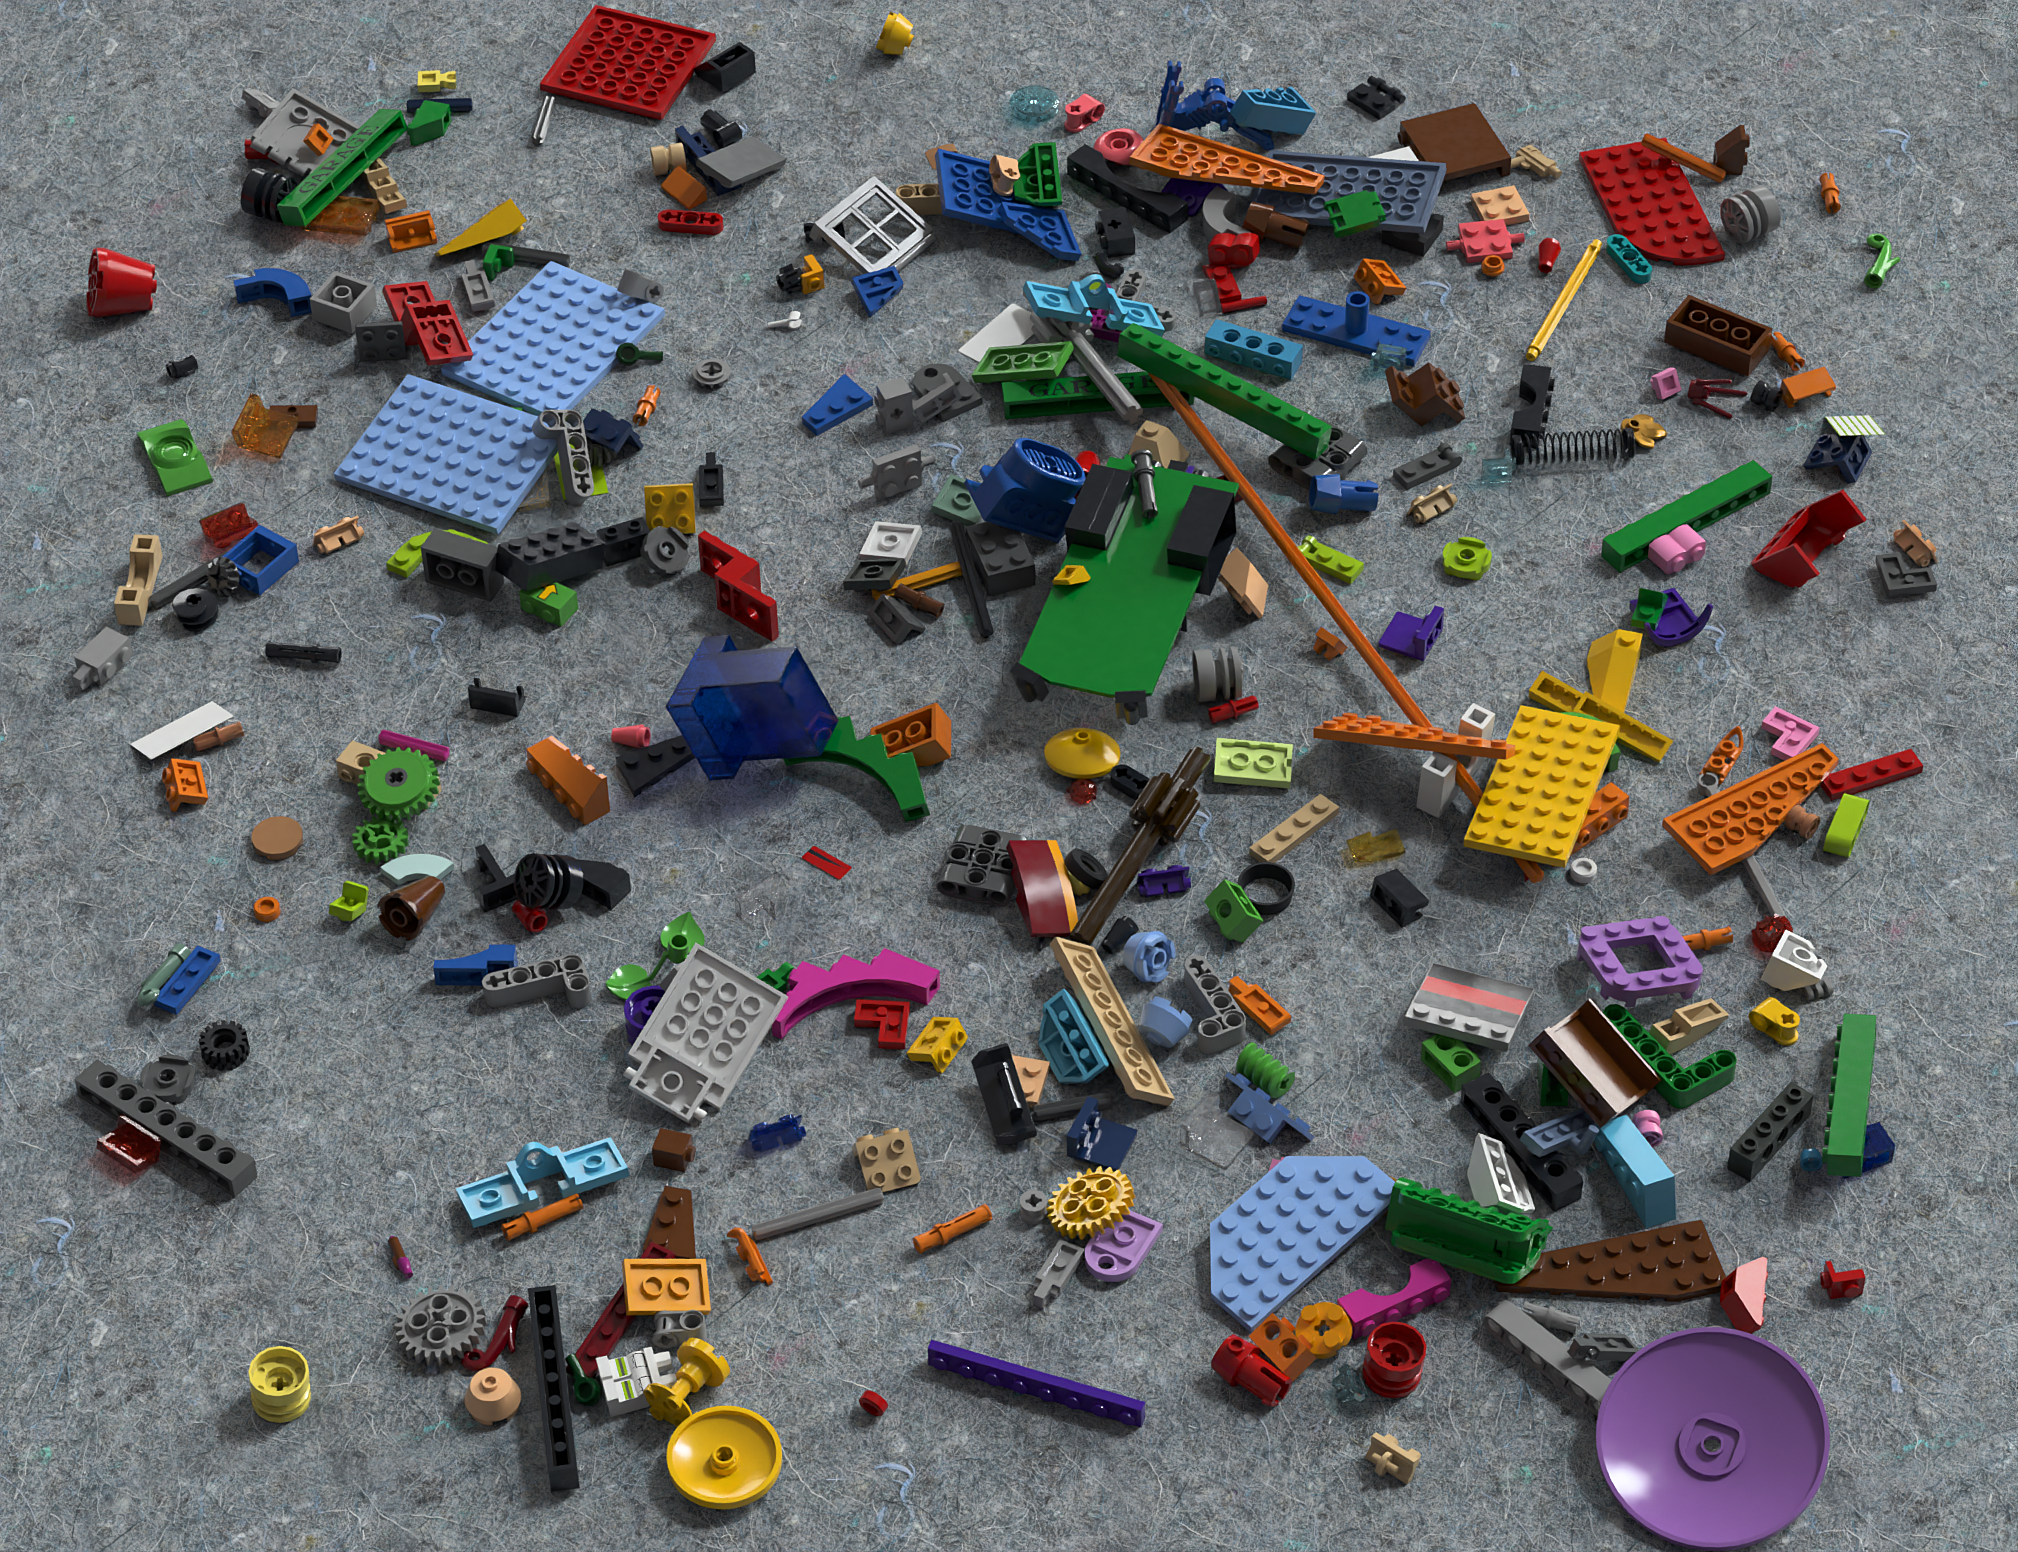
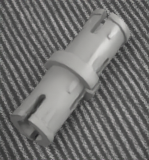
(1551, 1318)

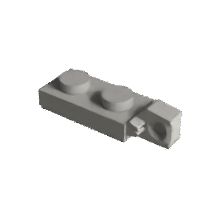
(477, 288)
(1056, 1272)

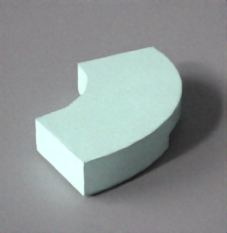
(416, 867)

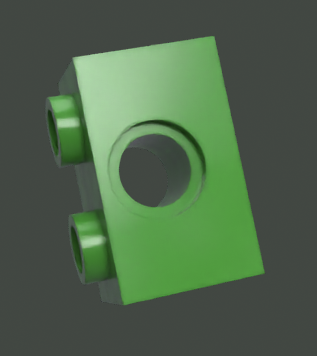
(1233, 911)

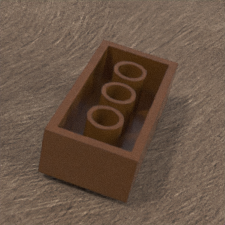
(1718, 335)

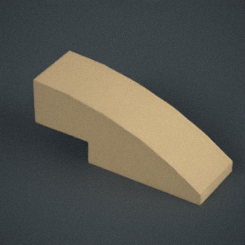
(1688, 1025)

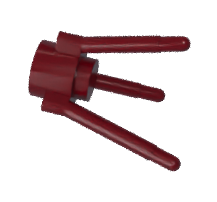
(1700, 390)

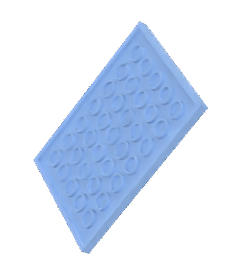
(553, 341)
(449, 454)

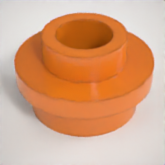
(1492, 266)

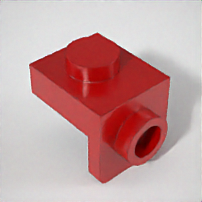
(1842, 1284)

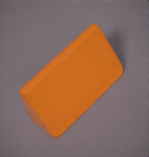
(684, 188)

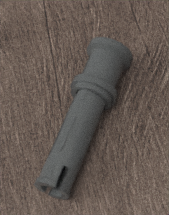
(1144, 475)

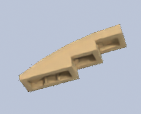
(383, 187)

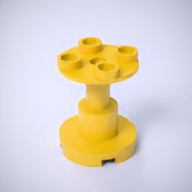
(697, 1368)

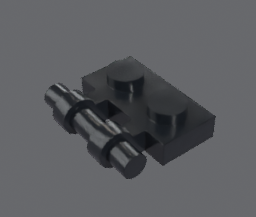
(1372, 101)

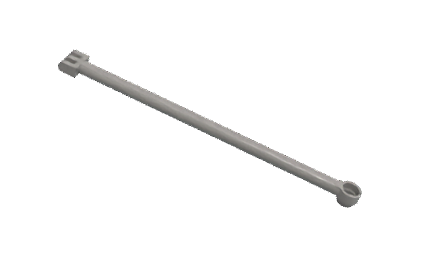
(1764, 888)

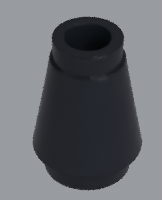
(1119, 934)

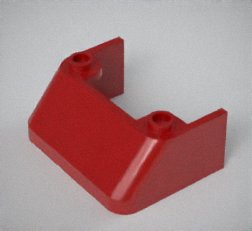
(1804, 536)

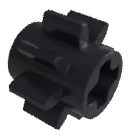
(789, 278)

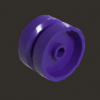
(639, 1009)

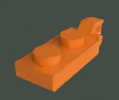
(1259, 1005)

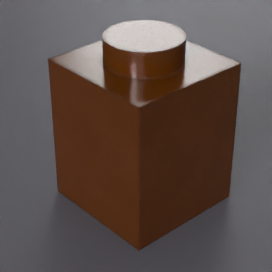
(673, 1150)

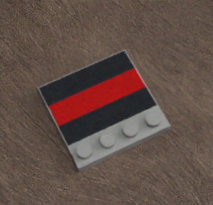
(1469, 1007)

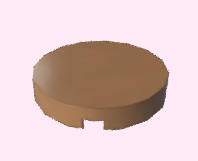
(277, 837)

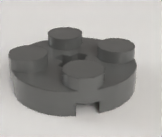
(657, 559)
(169, 1091)

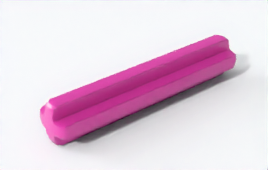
(396, 740)

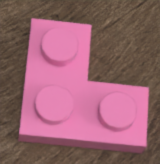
(1793, 732)

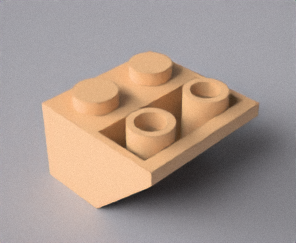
(1244, 583)

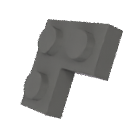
(1899, 580)

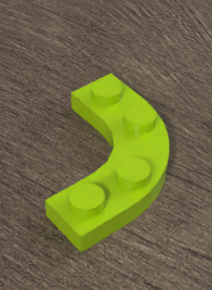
(409, 555)

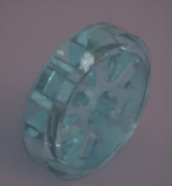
(1034, 104)

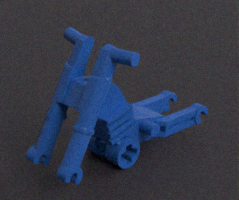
(1202, 108)

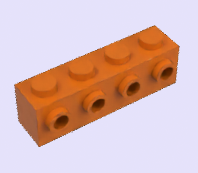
(1606, 810)

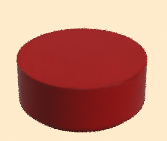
(873, 1403)

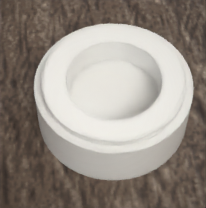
(1583, 870)

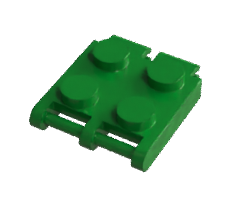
(1355, 213)

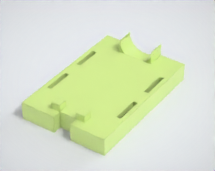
(1253, 763)

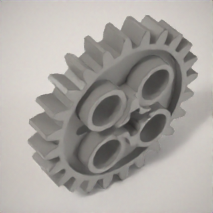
(440, 1324)

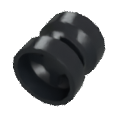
(1766, 395)

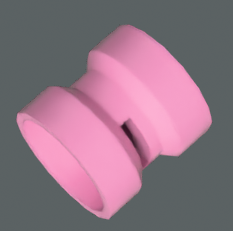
(1649, 1126)

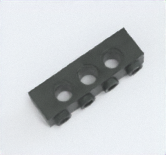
(1770, 1131)

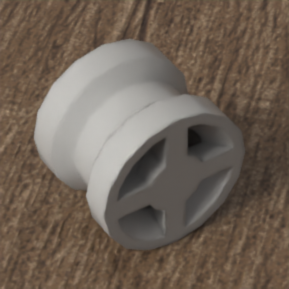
(1028, 1212)

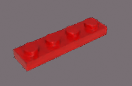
(1872, 774)

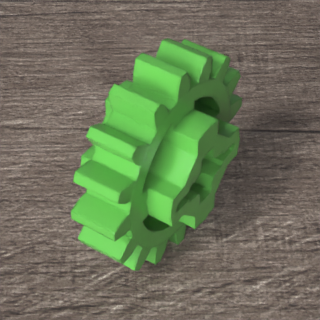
(380, 840)

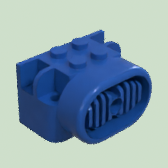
(1029, 489)

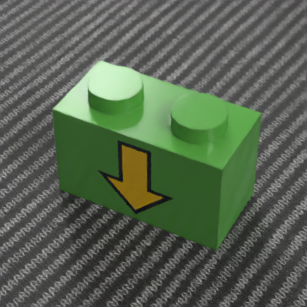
(551, 602)

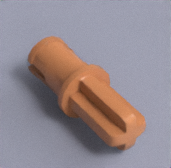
(218, 736)

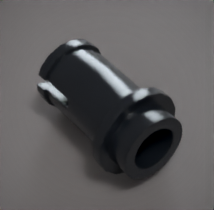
(181, 366)

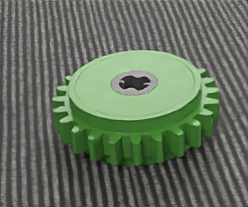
(398, 784)

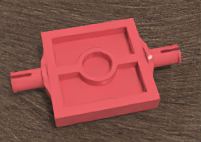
(1484, 239)

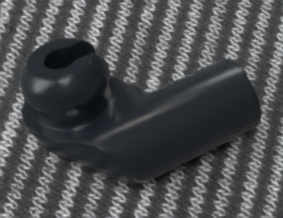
(1112, 271)

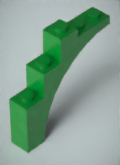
(870, 755)

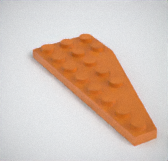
(1196, 158)
(1394, 734)
(1745, 815)

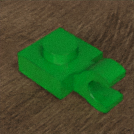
(778, 978)

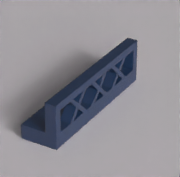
(694, 151)

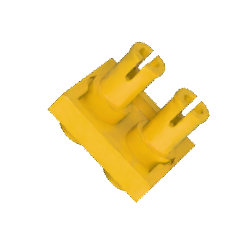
(670, 507)

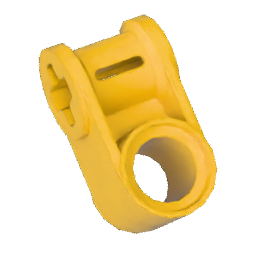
(1776, 1021)

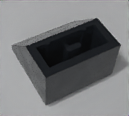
(728, 67)

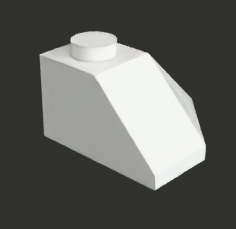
(1793, 964)

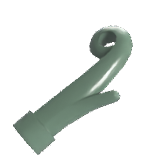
(151, 985)

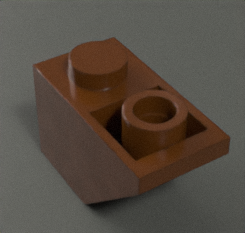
(1730, 151)

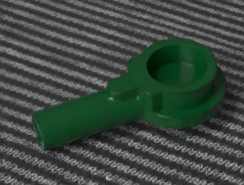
(628, 354)
(587, 1390)

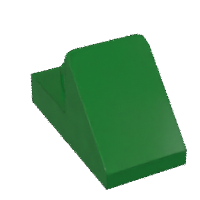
(1649, 608)

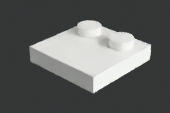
(891, 541)

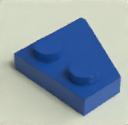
(877, 288)

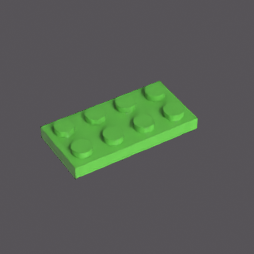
(1023, 362)

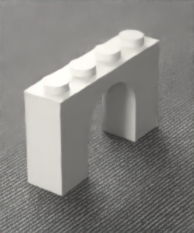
(1438, 773)

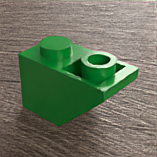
(429, 122)

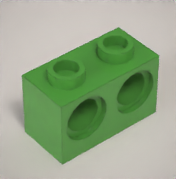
(1450, 1061)

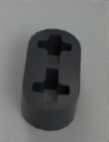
(1129, 783)

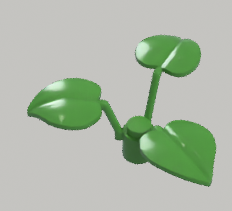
(676, 938)

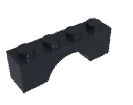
(1535, 389)

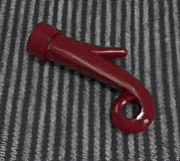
(505, 1333)

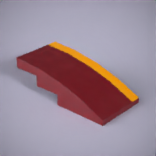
(1042, 887)

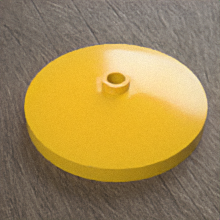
(724, 1457)

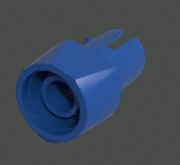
(1330, 494)

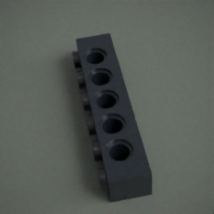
(1506, 1122)

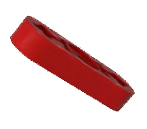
(711, 222)

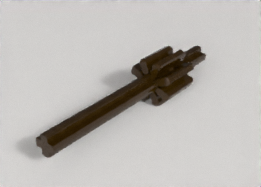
(1158, 815)

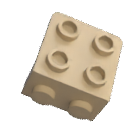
(887, 1160)

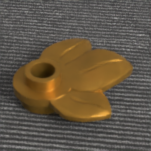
(1644, 429)

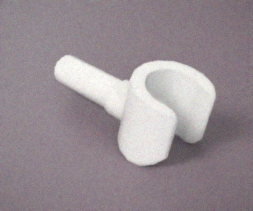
(792, 321)

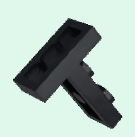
(499, 887)

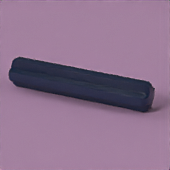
(456, 104)

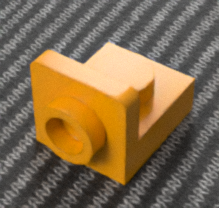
(812, 275)

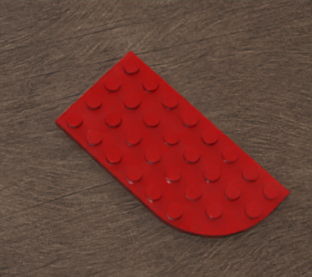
(1651, 204)

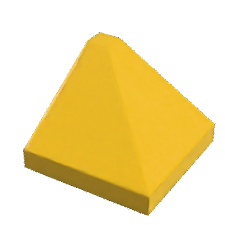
(1071, 575)

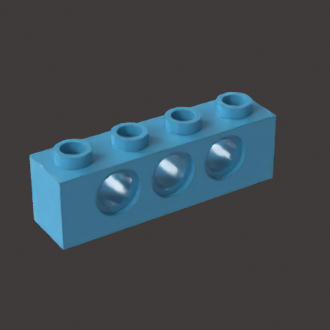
(1253, 349)

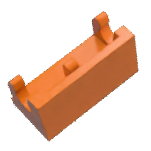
(410, 231)
(1806, 385)

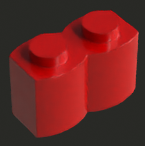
(1236, 249)

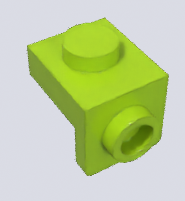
(351, 903)

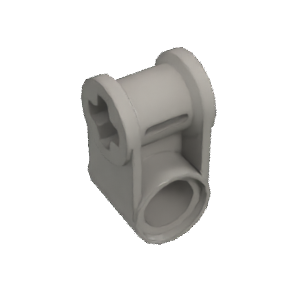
(640, 286)
(678, 1327)

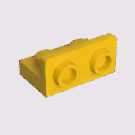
(939, 1042)

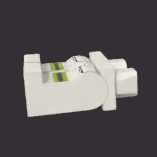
(628, 1376)

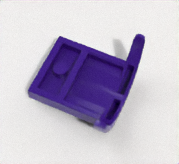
(1676, 622)

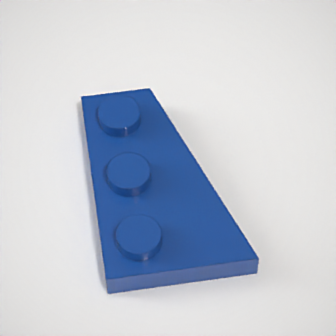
(838, 404)

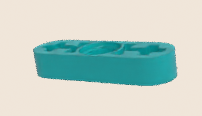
(1613, 246)

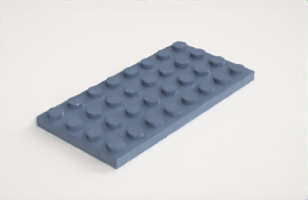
(1403, 187)

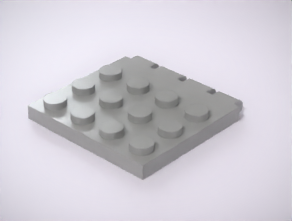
(288, 125)

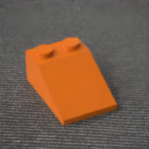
(922, 732)

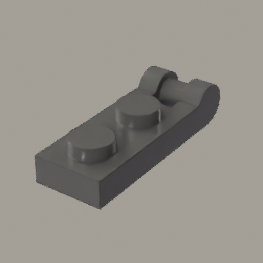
(1427, 466)

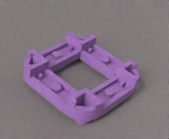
(1681, 976)

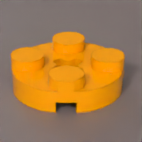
(1326, 1314)

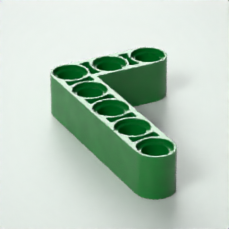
(1677, 1085)

